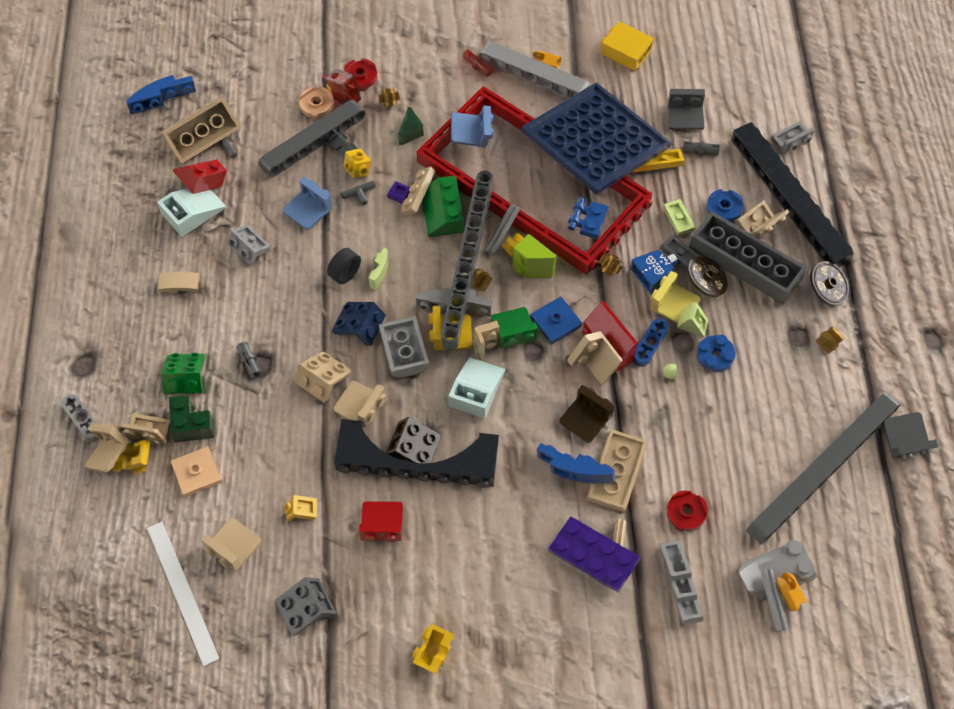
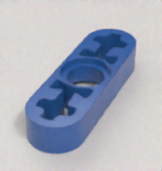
(650, 334)

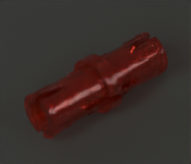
(472, 58)

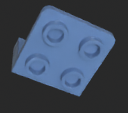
(472, 129)
(309, 204)

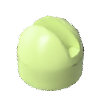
(669, 371)

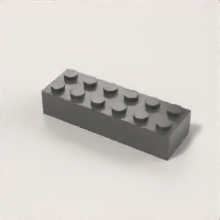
(747, 257)

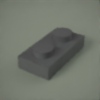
(682, 252)

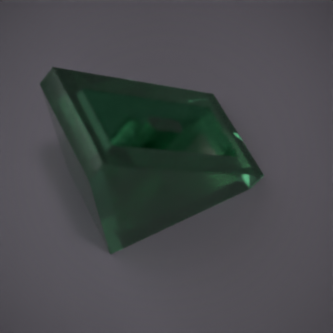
(410, 128)

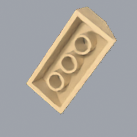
(200, 129)

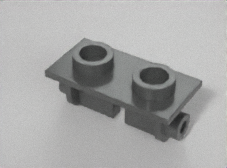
(339, 140)

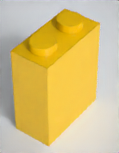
(626, 45)

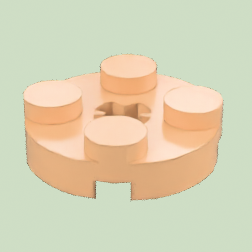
(319, 110)

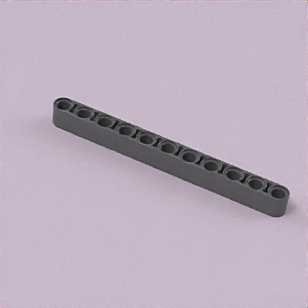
(476, 218)
(822, 468)

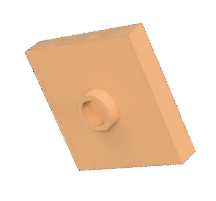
(196, 471)

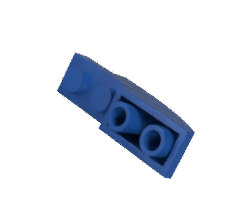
(154, 93)
(581, 469)

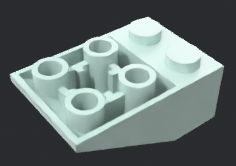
(189, 210)
(475, 387)

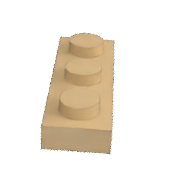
(417, 191)

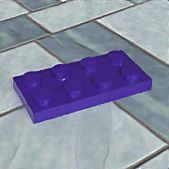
(594, 554)

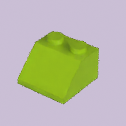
(533, 259)

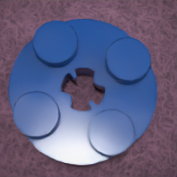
(725, 197)
(716, 343)

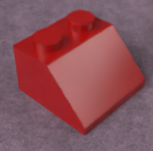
(202, 176)

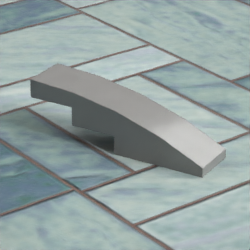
(681, 583)

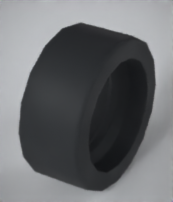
(343, 265)

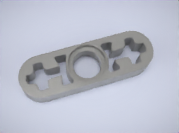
(81, 409)

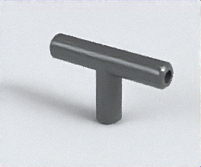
(359, 190)

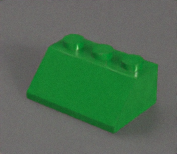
(443, 207)

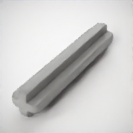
(502, 229)
(774, 599)

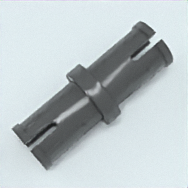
(701, 148)
(248, 360)

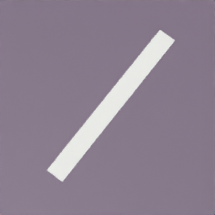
(183, 594)

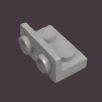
(247, 243)

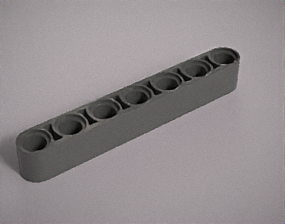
(311, 138)

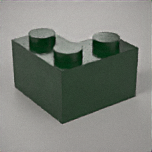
(186, 424)

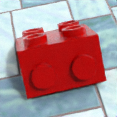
(381, 521)

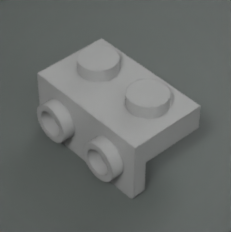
(792, 137)

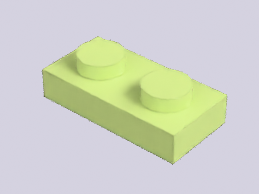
(679, 217)

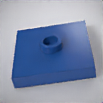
(556, 320)

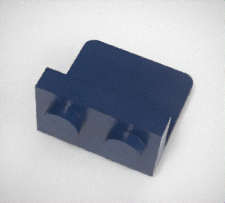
(360, 320)

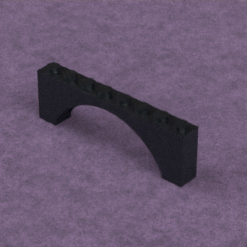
(471, 466)

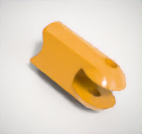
(547, 58)
(790, 591)

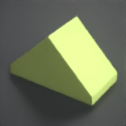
(693, 320)

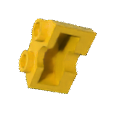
(133, 458)
(434, 648)

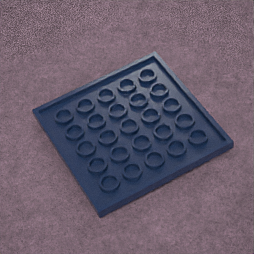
(596, 137)

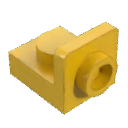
(301, 507)

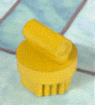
(510, 243)

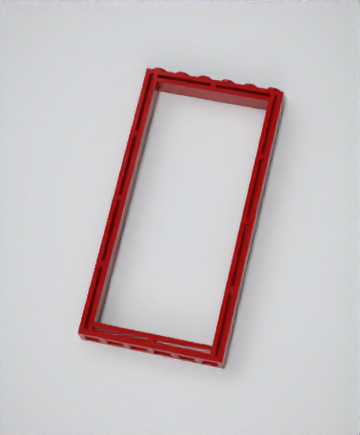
(641, 198)

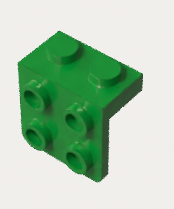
(515, 327)
(182, 373)

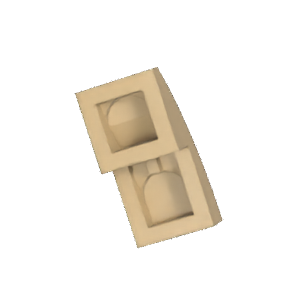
(174, 281)

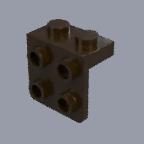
(587, 414)

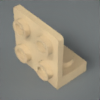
(597, 355)

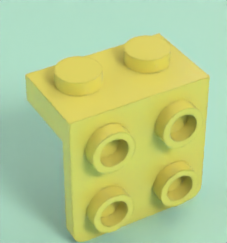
(671, 298)

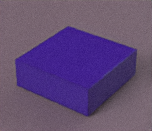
(398, 192)

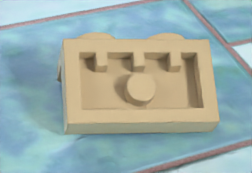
(485, 337)

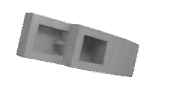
(440, 297)

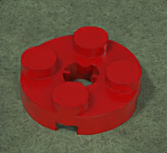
(369, 70)
(682, 521)

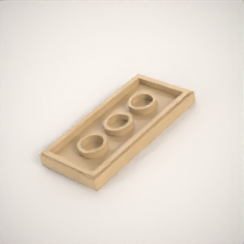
(625, 456)

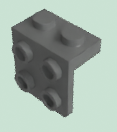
(908, 436)

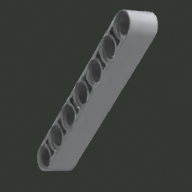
(532, 70)

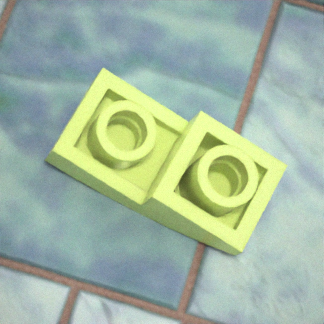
(380, 264)

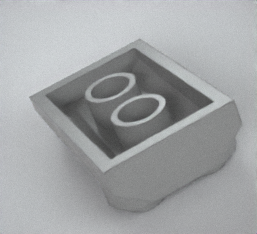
(404, 347)
(786, 559)

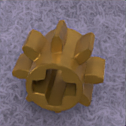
(389, 97)
(610, 264)

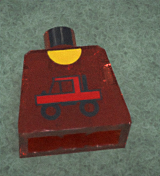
(342, 86)

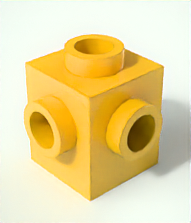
(357, 163)

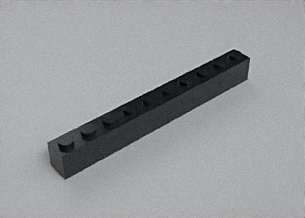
(791, 195)

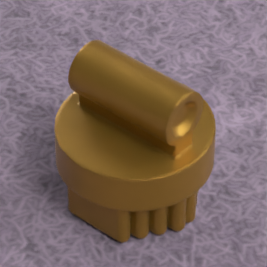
(481, 280)
(829, 340)

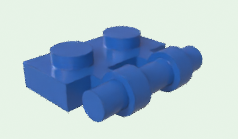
(593, 220)

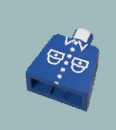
(652, 268)

